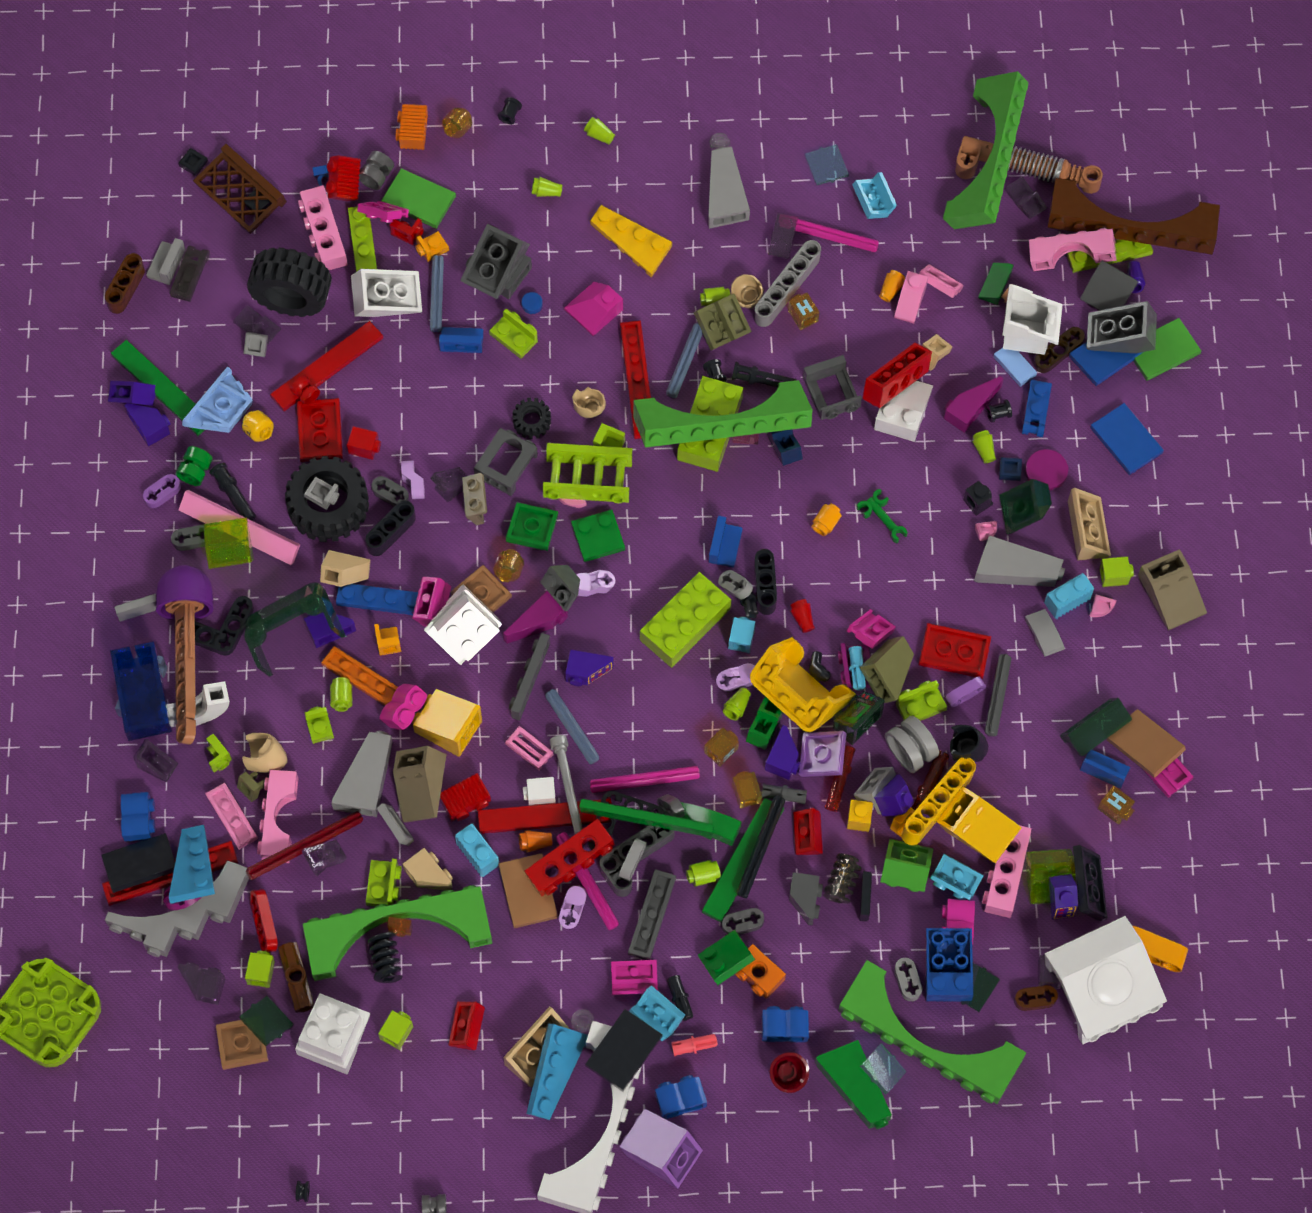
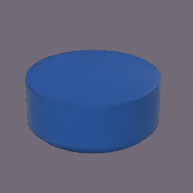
(532, 303)

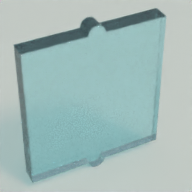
(826, 165)
(883, 1068)

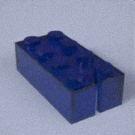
(141, 691)

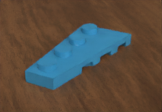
(192, 868)
(556, 1063)

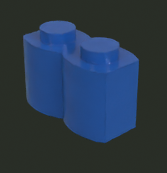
(136, 816)
(785, 1025)
(680, 1097)

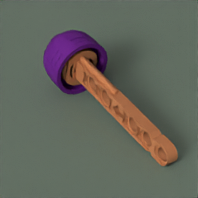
(184, 596)

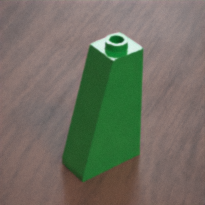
(854, 1085)

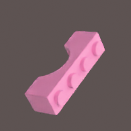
(1048, 250)
(280, 789)

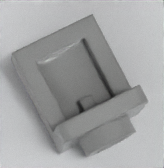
(322, 493)

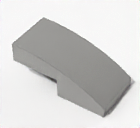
(1045, 632)

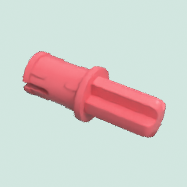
(694, 1044)

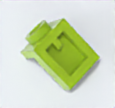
(319, 724)
(221, 755)

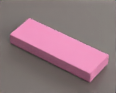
(231, 816)

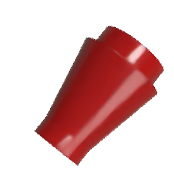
(802, 614)

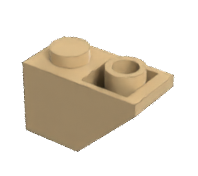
(344, 569)
(426, 873)

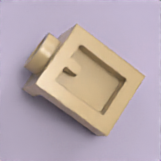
(939, 349)

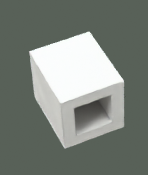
(540, 791)

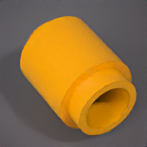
(826, 519)

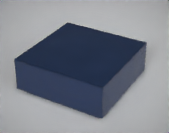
(1010, 469)

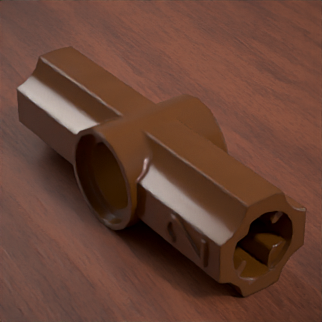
(300, 989)

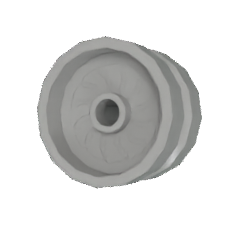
(912, 744)

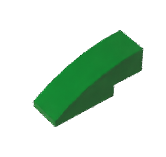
(764, 724)
(725, 827)

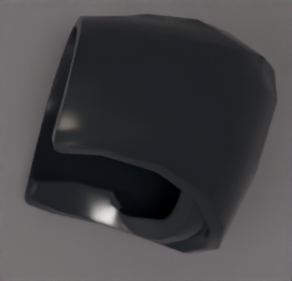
(968, 743)

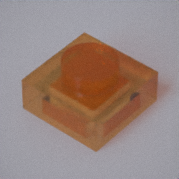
(400, 926)

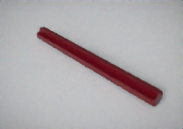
(296, 849)

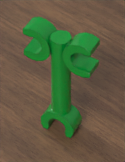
(875, 504)

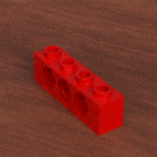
(897, 375)
(574, 846)

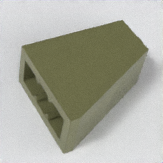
(888, 668)

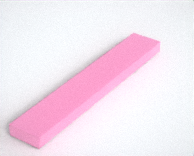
(261, 537)

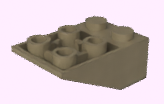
(1172, 589)
(419, 782)

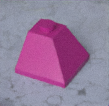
(595, 307)

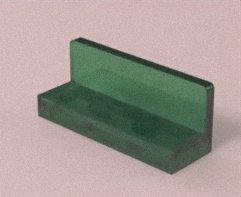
(1097, 726)

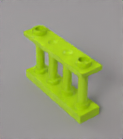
(591, 455)

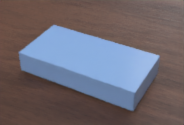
(1015, 365)

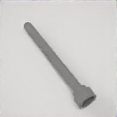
(559, 746)

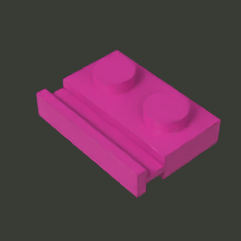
(382, 210)
(871, 629)
(1172, 778)
(633, 976)

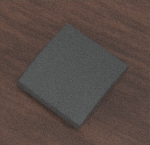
(1108, 288)

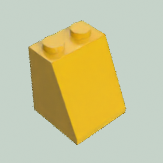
(448, 721)

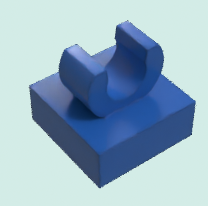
(320, 171)

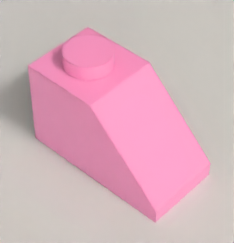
(911, 297)

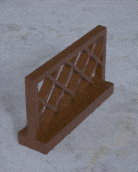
(249, 174)

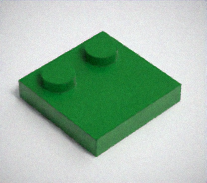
(532, 526)
(598, 535)
(726, 957)

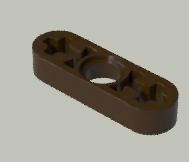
(1057, 358)

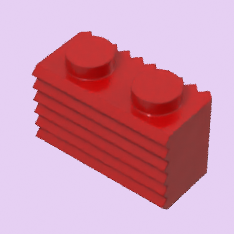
(343, 178)
(465, 797)

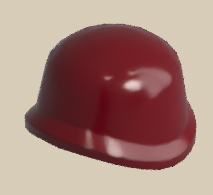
(789, 1072)

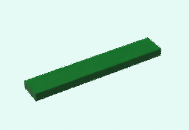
(147, 373)
(646, 818)
(726, 888)

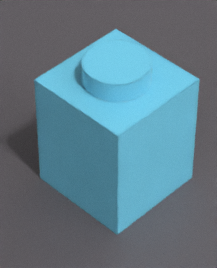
(742, 634)

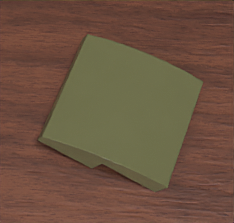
(722, 321)

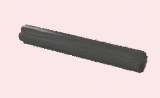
(998, 694)

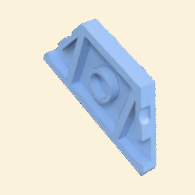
(220, 406)

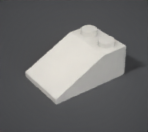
(385, 292)
(904, 412)

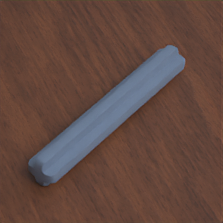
(436, 293)
(684, 361)
(572, 726)

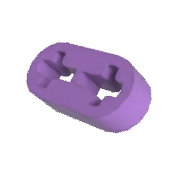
(161, 490)
(965, 692)

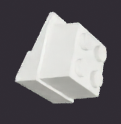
(1030, 321)
(463, 625)
(332, 1033)

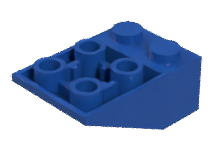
(949, 964)

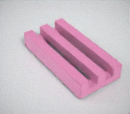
(941, 281)
(543, 759)

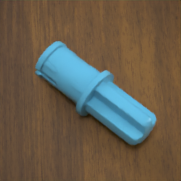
(856, 661)

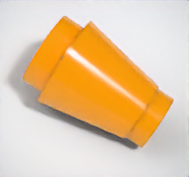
(892, 284)

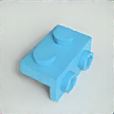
(875, 196)
(956, 877)
(658, 1012)

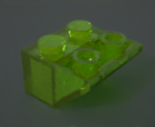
(228, 543)
(1045, 864)

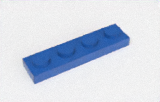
(377, 599)

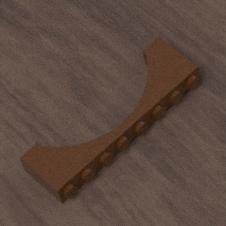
(1190, 232)

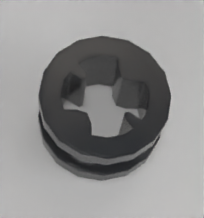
(302, 1191)

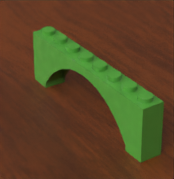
(982, 198)
(665, 426)
(332, 937)
(982, 1072)

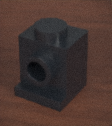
(978, 497)

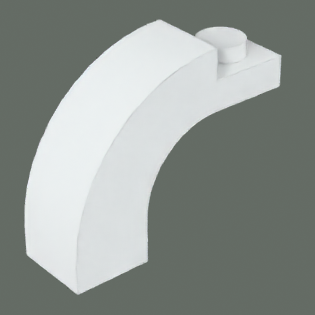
(209, 704)

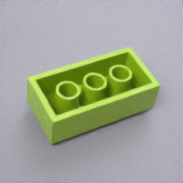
(712, 399)
(685, 619)

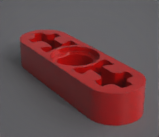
(263, 920)

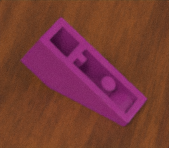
(969, 404)
(538, 618)

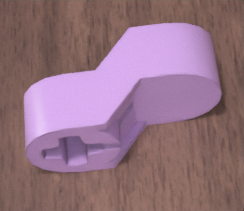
(413, 480)
(595, 582)
(729, 680)
(575, 896)

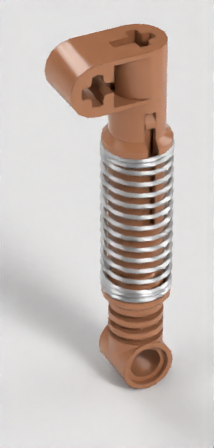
(1028, 163)

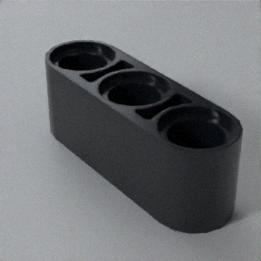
(395, 519)
(764, 591)

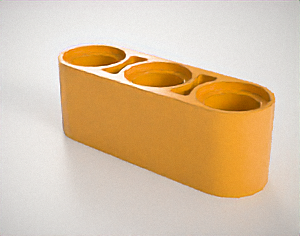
(1163, 951)

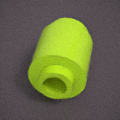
(712, 295)
(341, 694)
(703, 873)

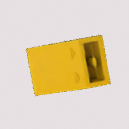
(978, 824)

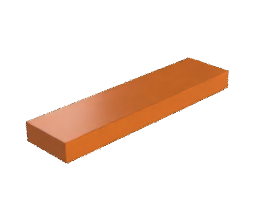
(359, 675)

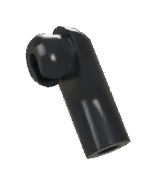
(817, 669)

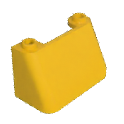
(794, 689)

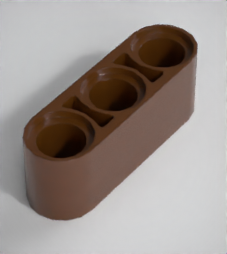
(124, 292)

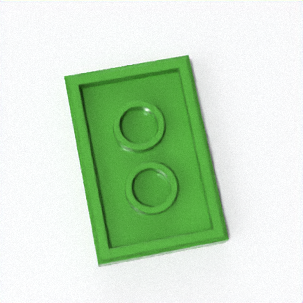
(420, 196)
(1172, 348)

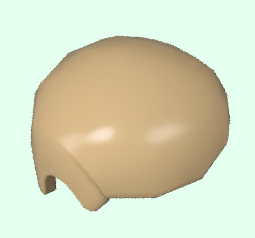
(747, 290)
(588, 402)

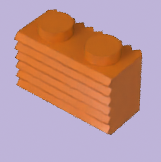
(412, 126)

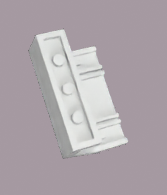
(1106, 979)

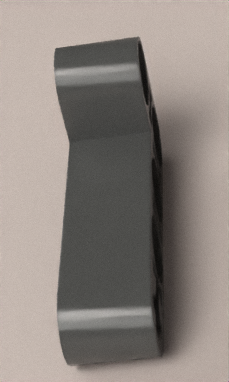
(616, 856)

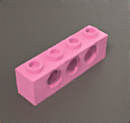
(317, 199)
(1004, 903)

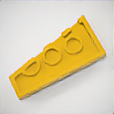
(639, 243)

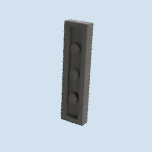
(532, 670)
(652, 915)

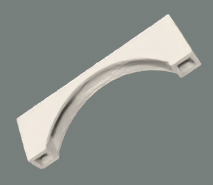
(579, 1184)

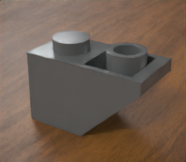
(562, 585)
(803, 895)

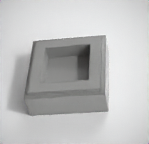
(255, 344)

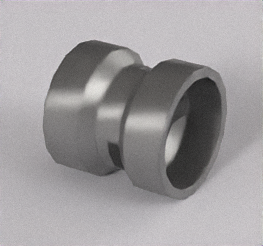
(434, 1204)

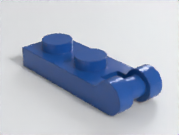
(1037, 407)

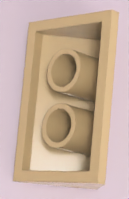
(1088, 525)
(526, 1053)

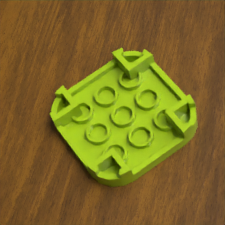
(47, 1012)

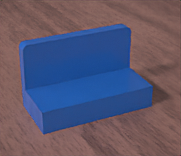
(461, 340)
(725, 543)
(1105, 768)

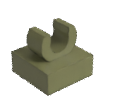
(249, 786)

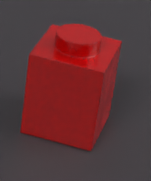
(363, 443)

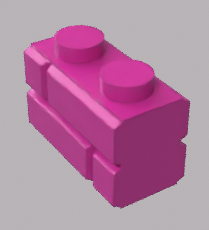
(430, 599)

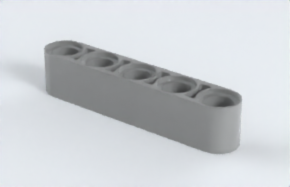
(784, 291)

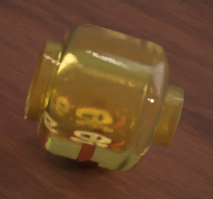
(457, 122)
(508, 565)

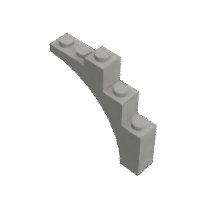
(161, 930)

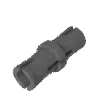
(788, 794)

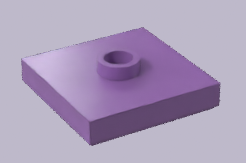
(822, 753)

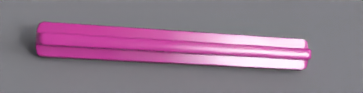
(837, 235)
(644, 779)
(592, 889)

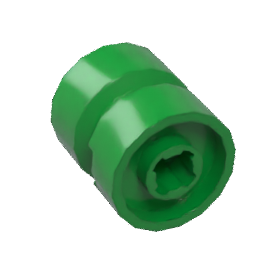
(195, 463)

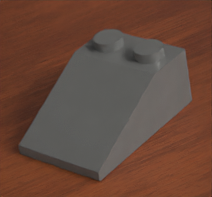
(494, 261)
(1123, 329)

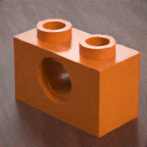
(772, 977)

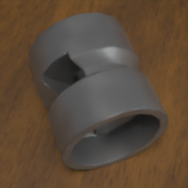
(375, 170)

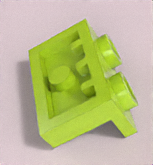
(514, 333)
(921, 702)
(382, 882)

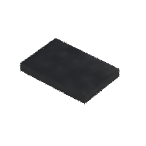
(139, 862)
(1090, 883)
(623, 1050)

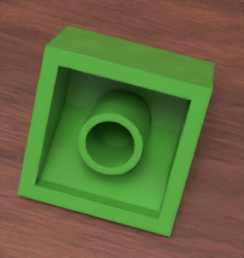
(906, 865)

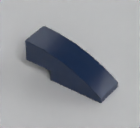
(785, 446)

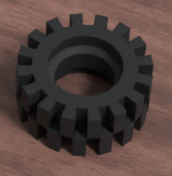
(531, 429)

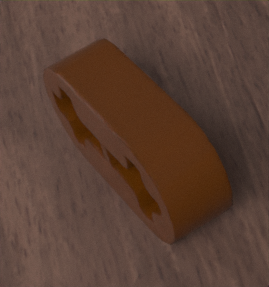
(1035, 992)

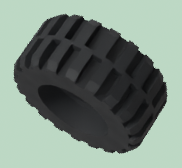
(289, 282)
(334, 523)

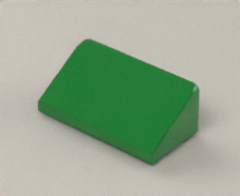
(996, 282)

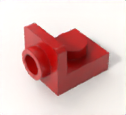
(405, 232)

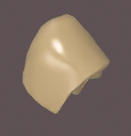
(265, 753)

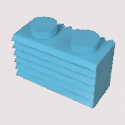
(1069, 596)
(477, 850)

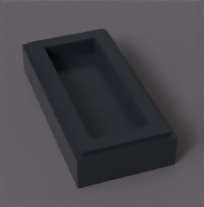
(865, 896)

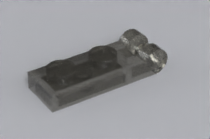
(189, 273)

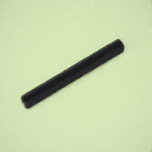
(760, 847)

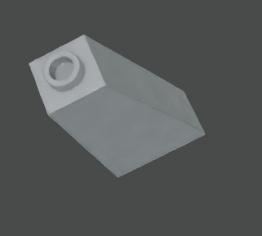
(727, 195)
(1017, 565)
(365, 779)

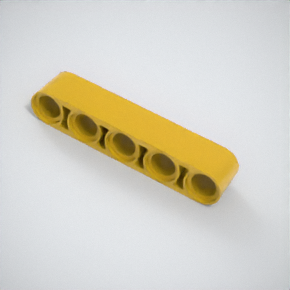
(932, 807)

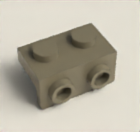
(474, 498)

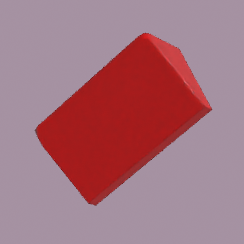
(808, 832)
(466, 1025)

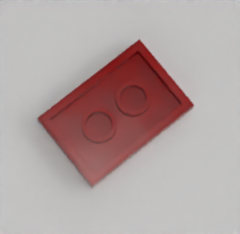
(319, 429)
(955, 650)

